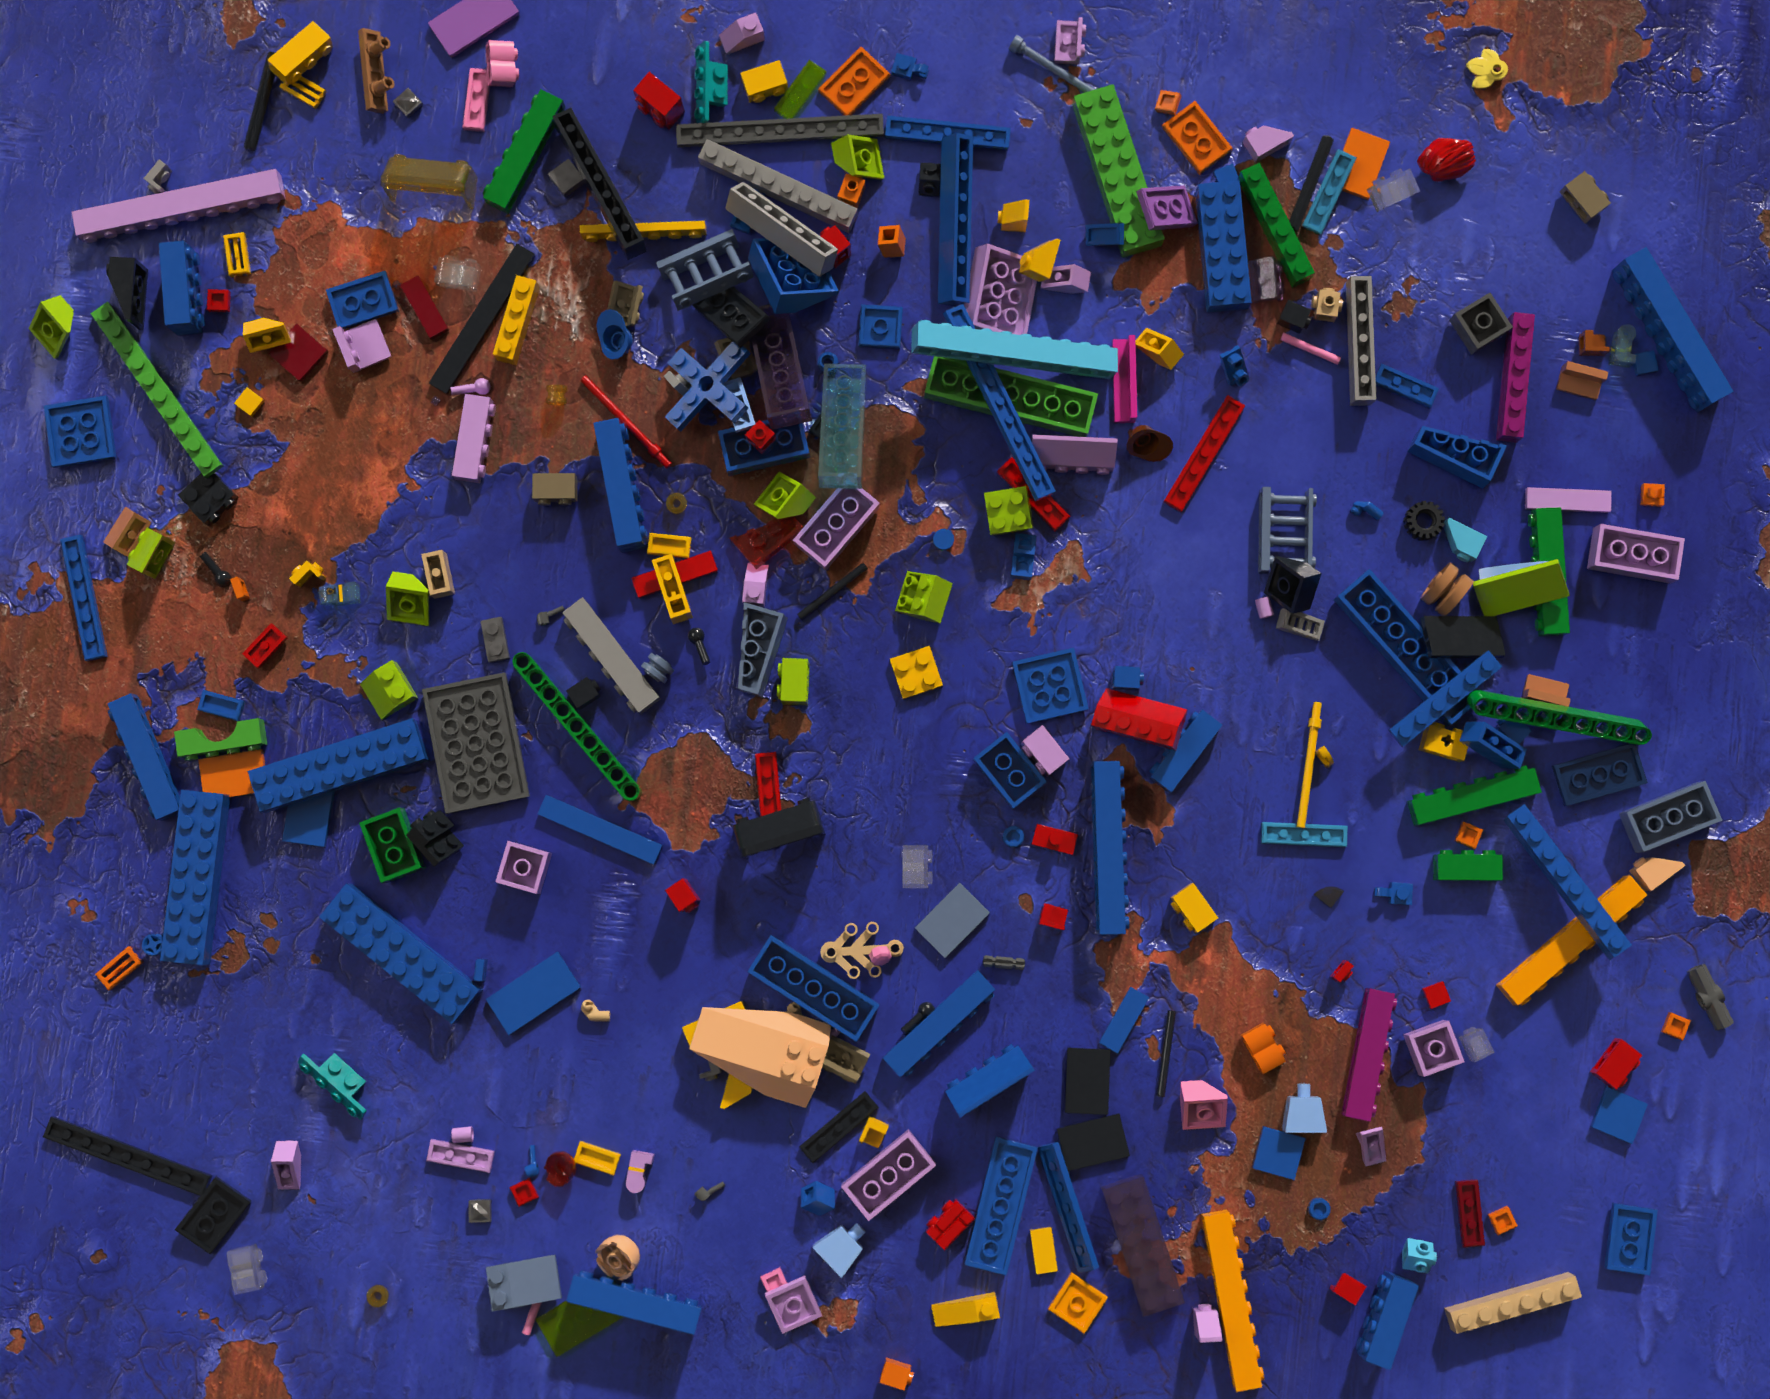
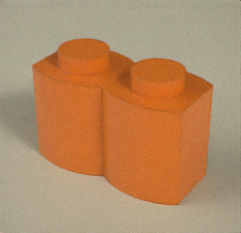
(1263, 1048)

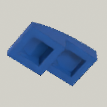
(1023, 556)

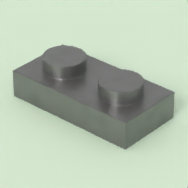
(495, 639)

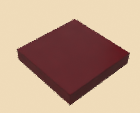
(299, 355)

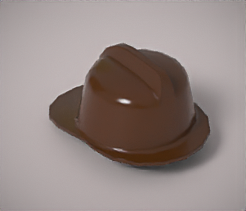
(1148, 443)

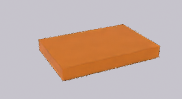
(854, 82)
(1197, 137)
(1370, 156)
(229, 772)

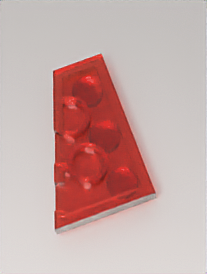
(764, 542)

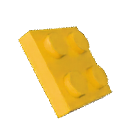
(916, 672)

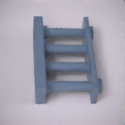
(697, 255)
(1266, 520)

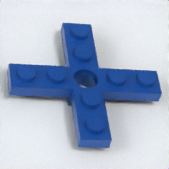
(700, 378)

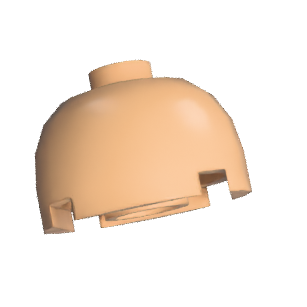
(618, 1256)

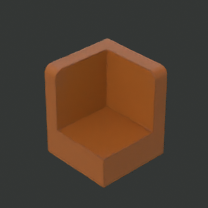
(1592, 344)

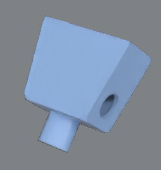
(1304, 1112)
(840, 1247)

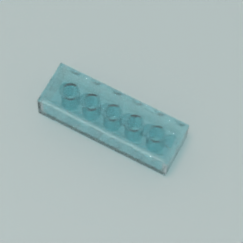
(842, 426)

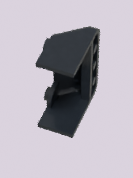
(778, 828)

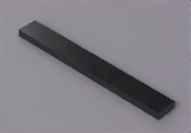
(481, 319)
(127, 1156)

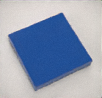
(880, 326)
(1619, 1115)
(1278, 1152)

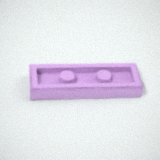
(460, 1155)

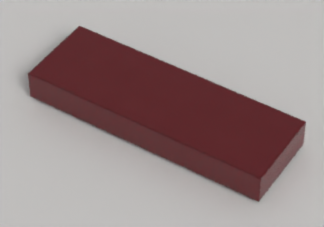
(424, 307)
(1470, 1213)

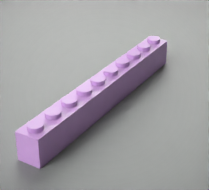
(178, 205)

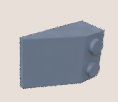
(523, 1282)

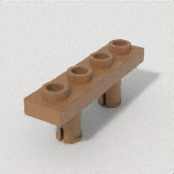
(373, 74)

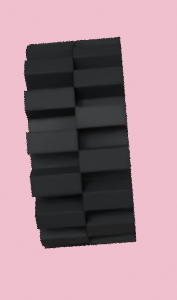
(1433, 512)

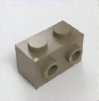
(1585, 197)
(554, 488)

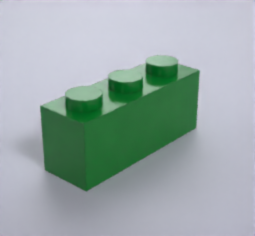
(1467, 866)

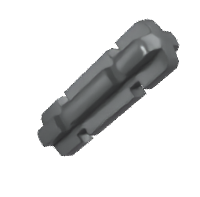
(1004, 962)

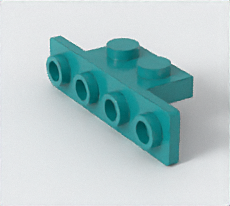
(710, 83)
(338, 1080)

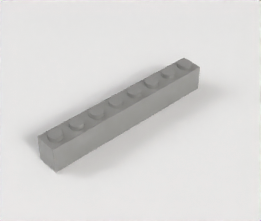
(778, 186)

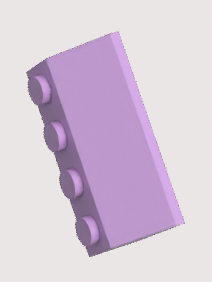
(1076, 453)

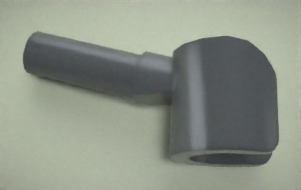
(542, 617)
(702, 1194)

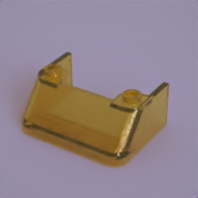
(429, 177)

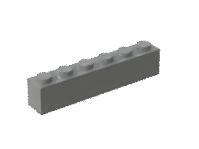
(781, 229)
(1360, 340)
(611, 656)

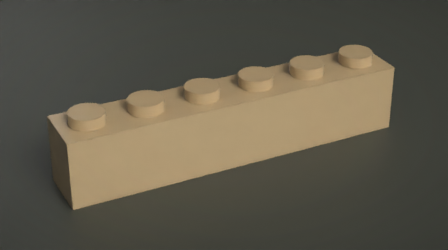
(1512, 1302)

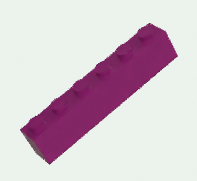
(1515, 378)
(1368, 1054)

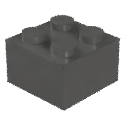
(1480, 323)

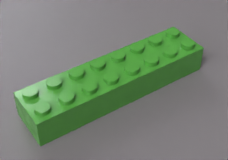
(1115, 166)
(1034, 399)

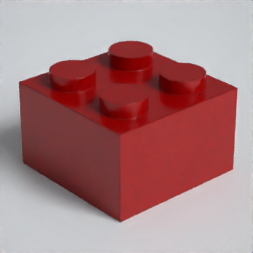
(658, 101)

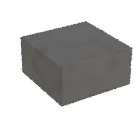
(566, 178)

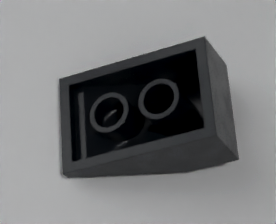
(130, 287)

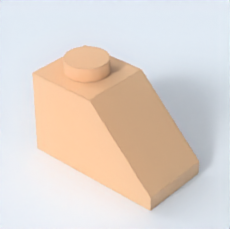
(1654, 871)

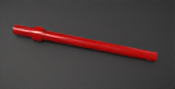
(653, 449)

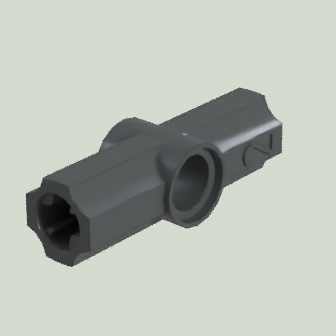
(1710, 997)

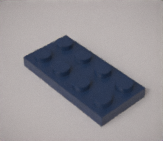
(1599, 774)

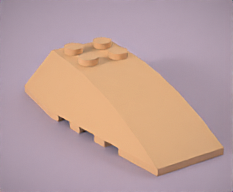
(765, 1049)

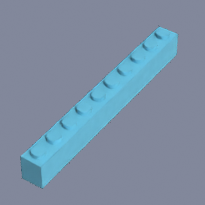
(1014, 350)

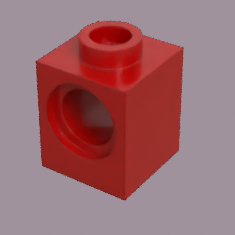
(760, 436)

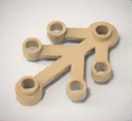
(857, 950)

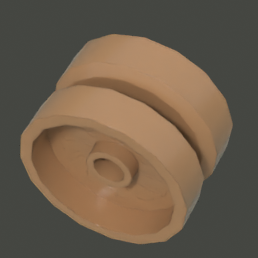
(1444, 588)

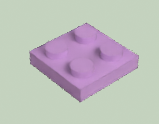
(793, 1304)

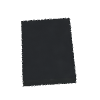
(1087, 1081)
(1093, 1142)
(213, 1215)

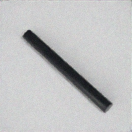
(832, 591)
(1166, 1051)

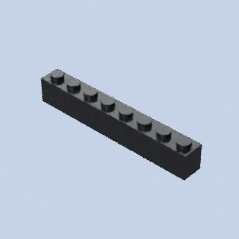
(599, 184)

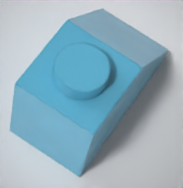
(1463, 540)

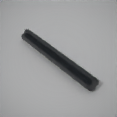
(259, 106)
(1310, 181)

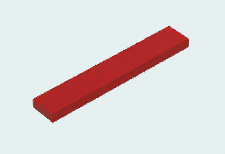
(1204, 453)

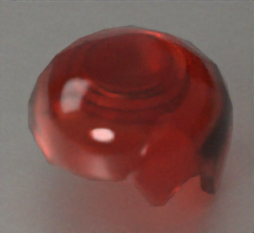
(560, 1168)

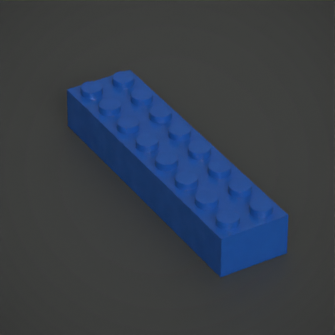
(1671, 330)
(1398, 639)
(338, 765)
(1108, 847)
(195, 877)
(401, 953)

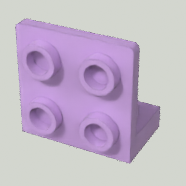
(362, 345)

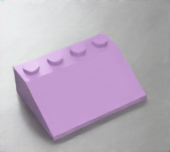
(998, 292)

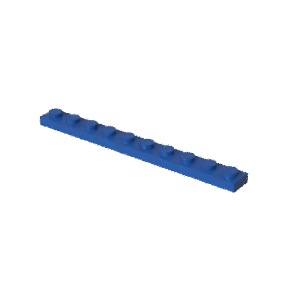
(1006, 416)

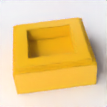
(249, 402)

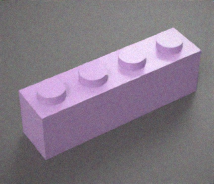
(472, 438)

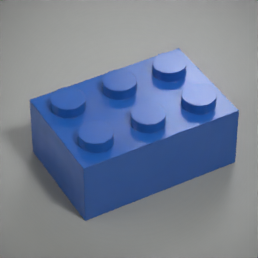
(1009, 770)

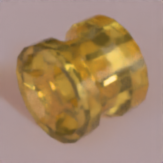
(556, 395)

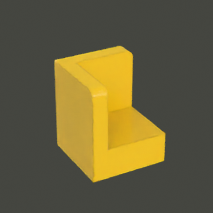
(873, 1132)

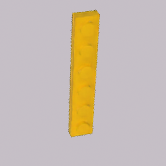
(653, 231)

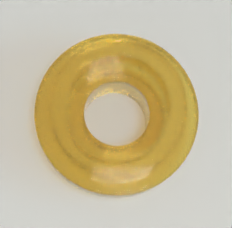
(673, 497)
(371, 1296)

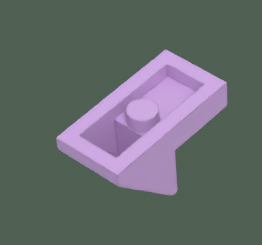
(1372, 1146)

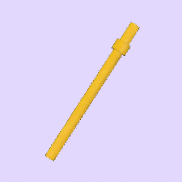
(1314, 724)

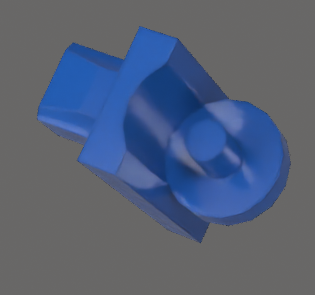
(1234, 366)

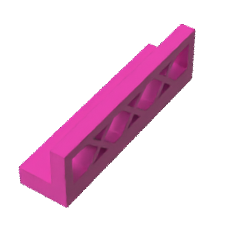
(1125, 381)

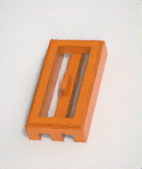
(133, 956)

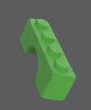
(247, 734)

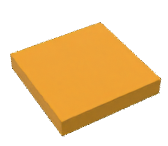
(1077, 1302)

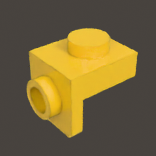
(304, 572)

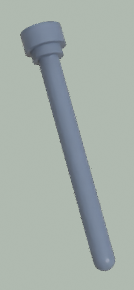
(1019, 46)

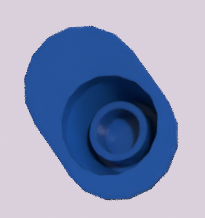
(613, 334)

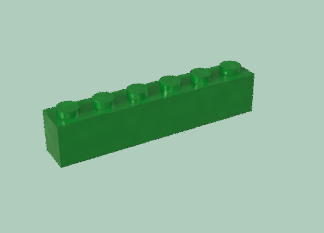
(523, 152)
(1275, 225)
(1548, 546)
(1473, 796)

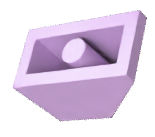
(742, 34)
(1265, 141)
(1067, 279)
(755, 585)
(287, 1164)
(1206, 1324)

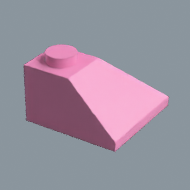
(1202, 1105)

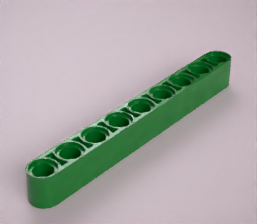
(568, 721)
(1566, 723)

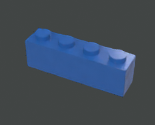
(1190, 746)

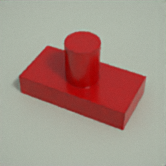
(1054, 839)

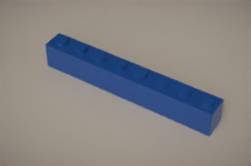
(955, 219)
(1567, 882)

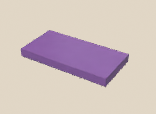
(471, 22)

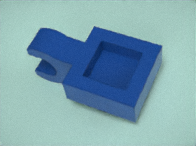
(906, 66)
(1397, 892)

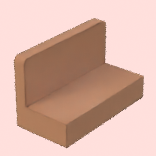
(1581, 380)
(125, 531)
(1546, 690)

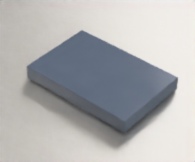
(952, 920)

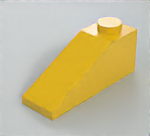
(672, 589)
(966, 1310)

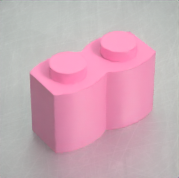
(501, 63)

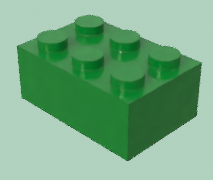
(390, 847)

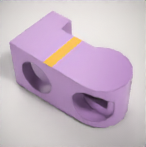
(636, 1172)

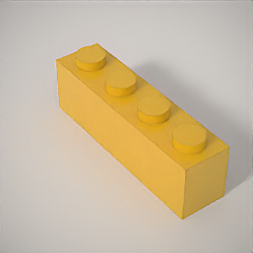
(516, 320)

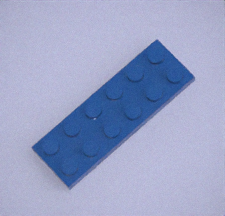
(1001, 1205)

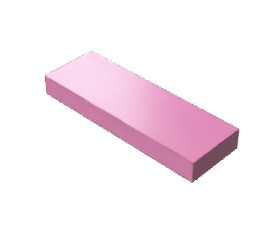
(476, 100)

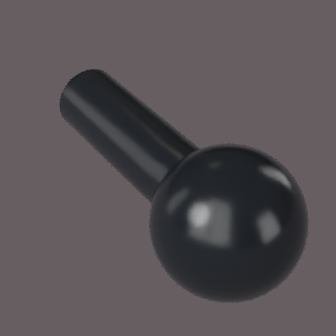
(222, 578)
(696, 637)
(923, 1011)

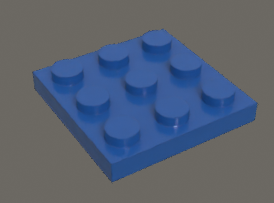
(80, 431)
(1050, 685)

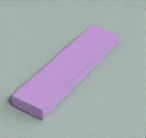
(1568, 499)

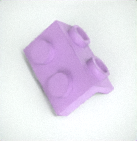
(1068, 41)

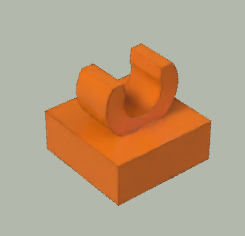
(1652, 494)

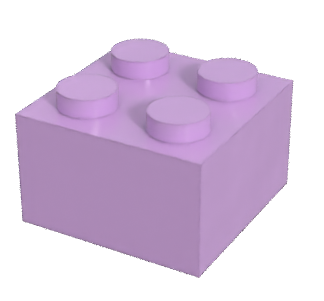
(1044, 751)
(523, 867)
(1433, 1048)

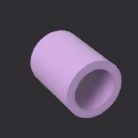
(1264, 607)
(462, 1134)

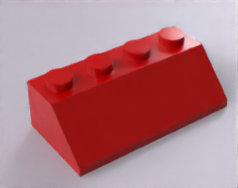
(1139, 718)

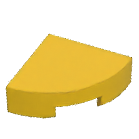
(1324, 756)

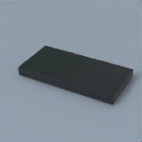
(733, 315)
(1462, 636)

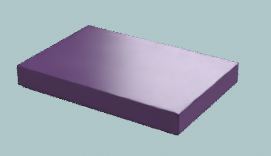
(1166, 207)

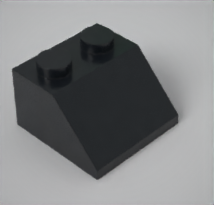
(1292, 584)

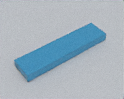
(1329, 192)
(1310, 835)

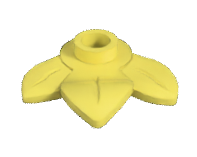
(1484, 67)

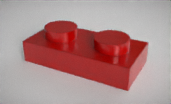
(265, 645)

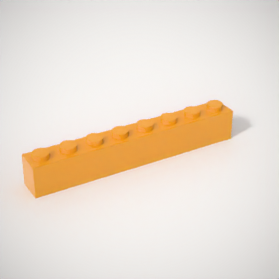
(1567, 944)
(1231, 1300)

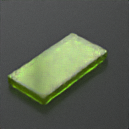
(572, 1324)

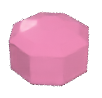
(880, 955)

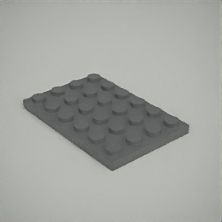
(476, 743)

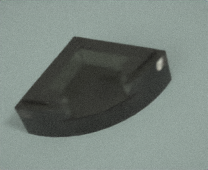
(1328, 895)

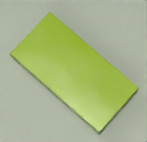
(1521, 588)

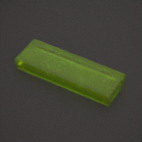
(800, 90)

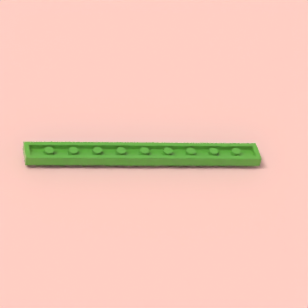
(157, 390)

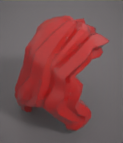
(1447, 159)

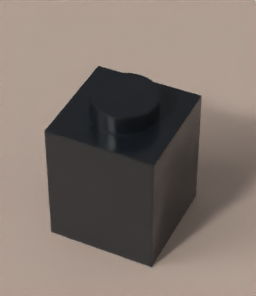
(1294, 317)
(584, 692)

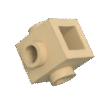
(1326, 305)

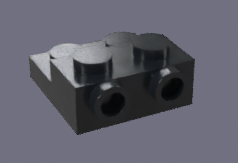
(208, 498)
(434, 837)

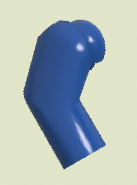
(1370, 508)

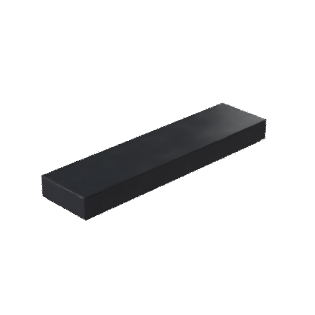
(838, 1127)

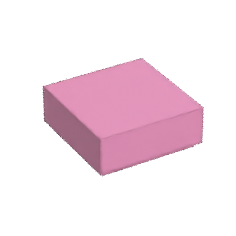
(773, 1279)

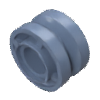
(657, 668)

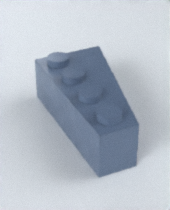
(759, 647)

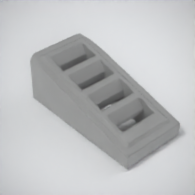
(1283, 621)

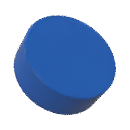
(943, 539)
(1013, 836)
(1319, 1208)

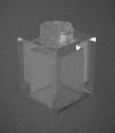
(1476, 1044)

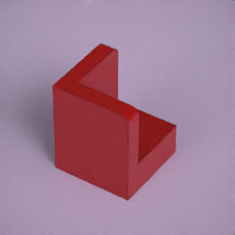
(1053, 916)
(1349, 1288)

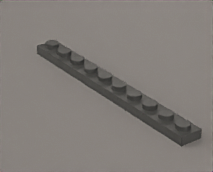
(780, 130)

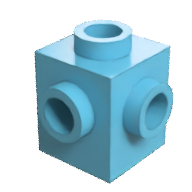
(1418, 1255)

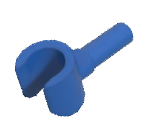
(533, 1168)

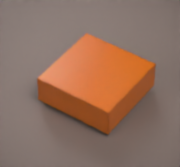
(1168, 102)
(240, 589)
(1468, 835)
(1675, 1026)
(1502, 1220)

